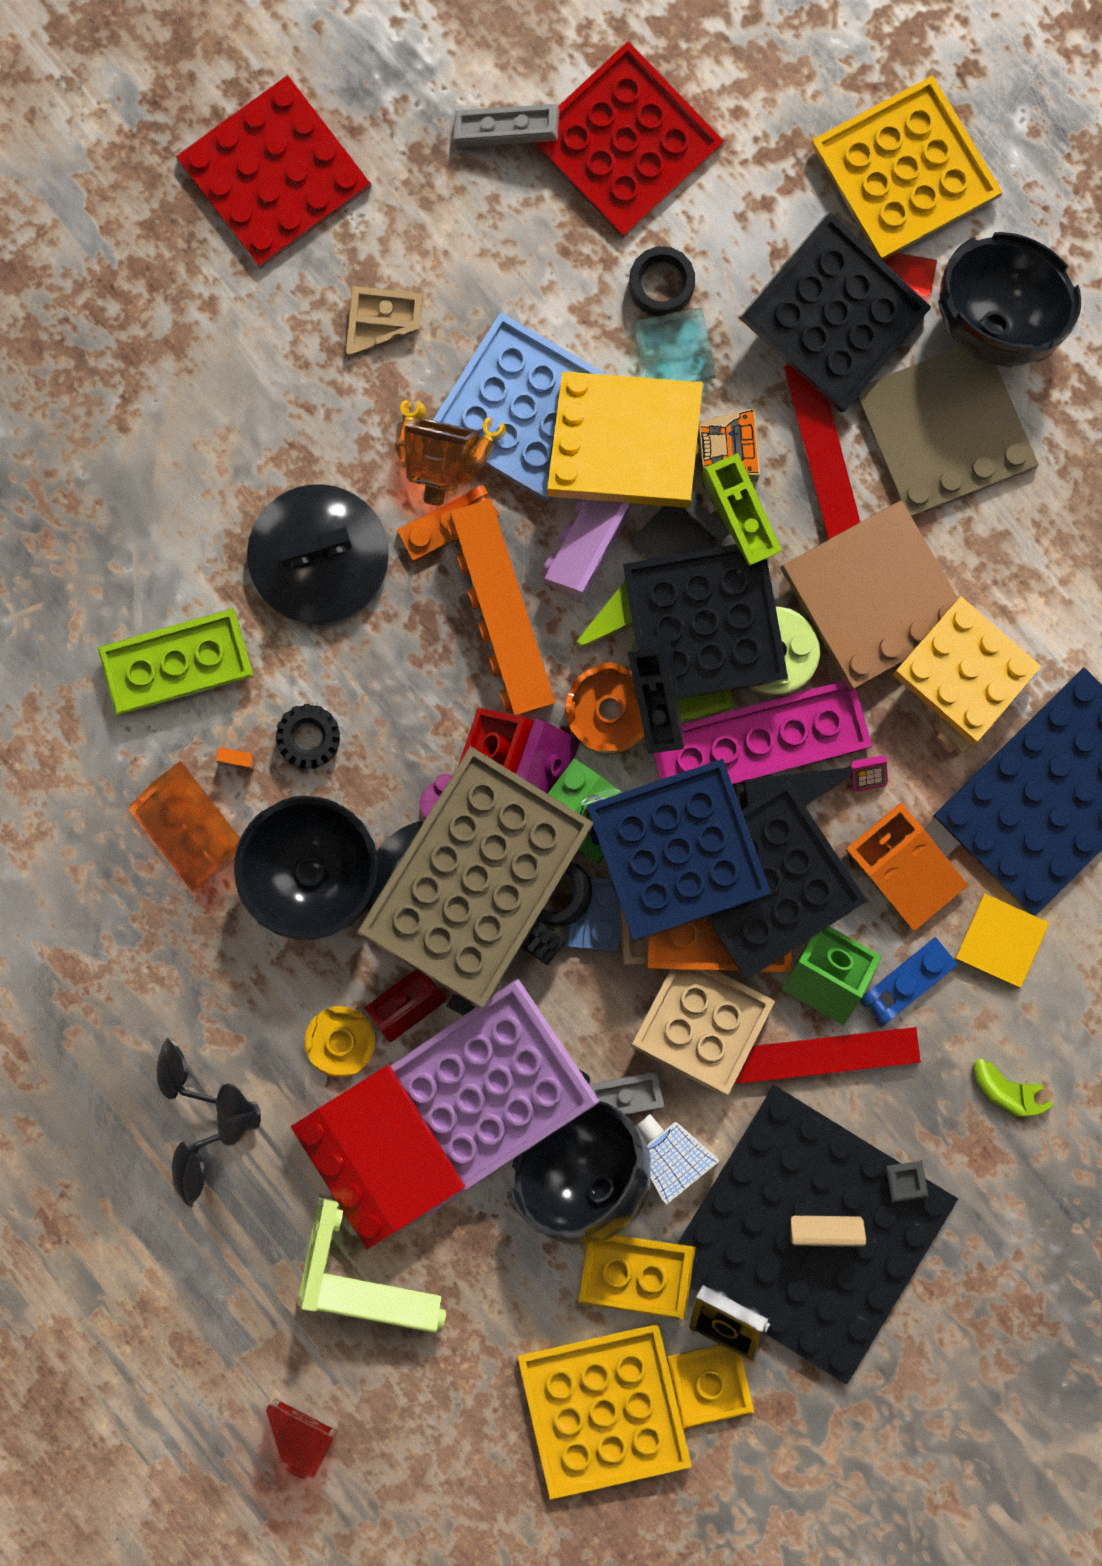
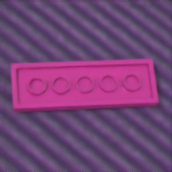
(773, 735)

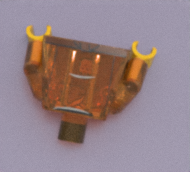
(441, 453)

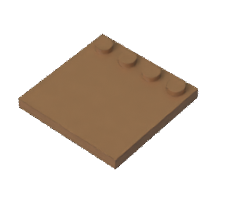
(871, 593)

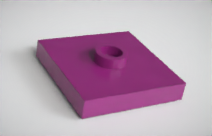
(546, 755)

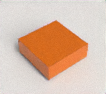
(235, 759)

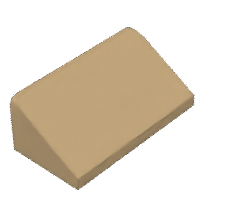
(827, 1231)

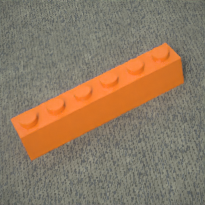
(501, 606)

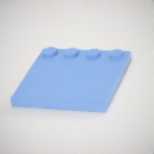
(516, 383)

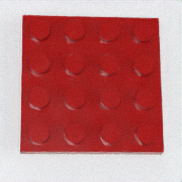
(273, 171)

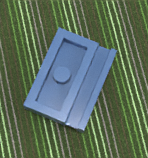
(600, 924)

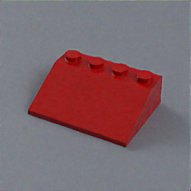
(378, 1156)

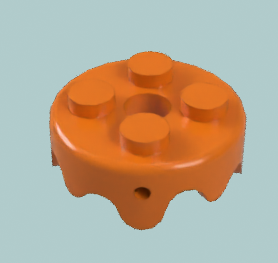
(582, 712)

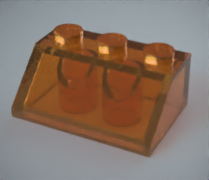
(186, 826)

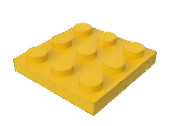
(967, 670)

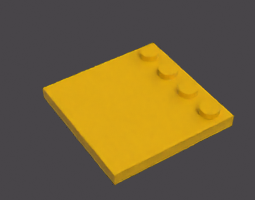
(906, 168)
(625, 439)
(604, 1411)

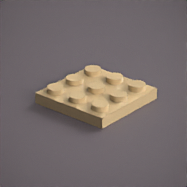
(703, 1026)

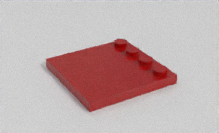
(628, 139)

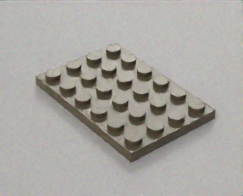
(475, 878)

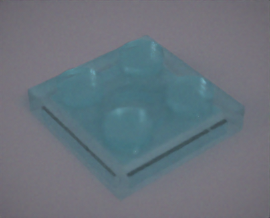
(675, 347)

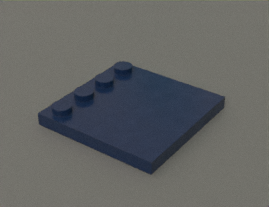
(678, 850)

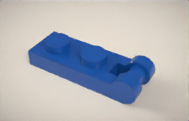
(909, 980)

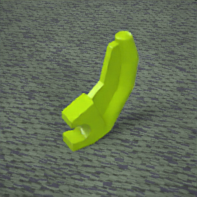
(1008, 1095)

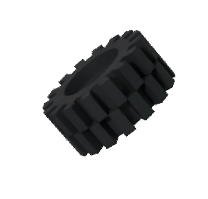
(307, 714)
(542, 943)

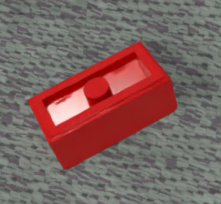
(405, 1004)

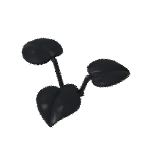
(234, 1118)

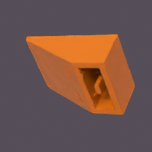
(906, 866)

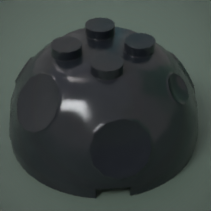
(1008, 299)
(306, 867)
(584, 1177)

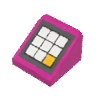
(869, 773)

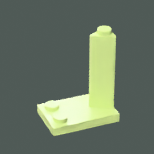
(358, 1297)

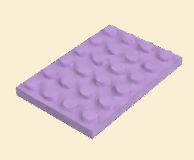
(494, 1084)

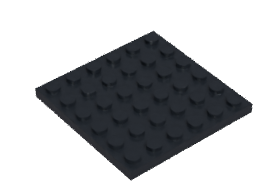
(816, 1298)

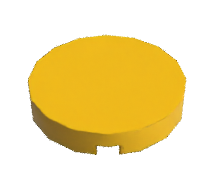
(340, 1041)

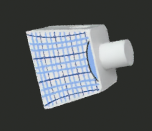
(675, 1157)

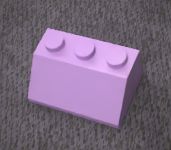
(585, 547)

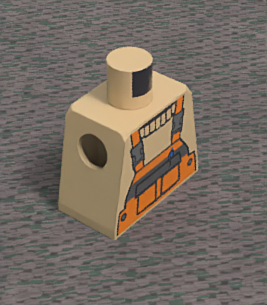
(727, 436)

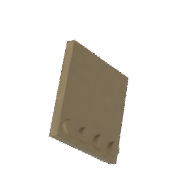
(945, 429)

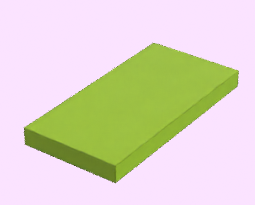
(175, 662)

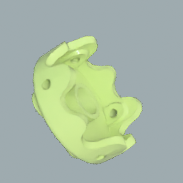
(801, 654)

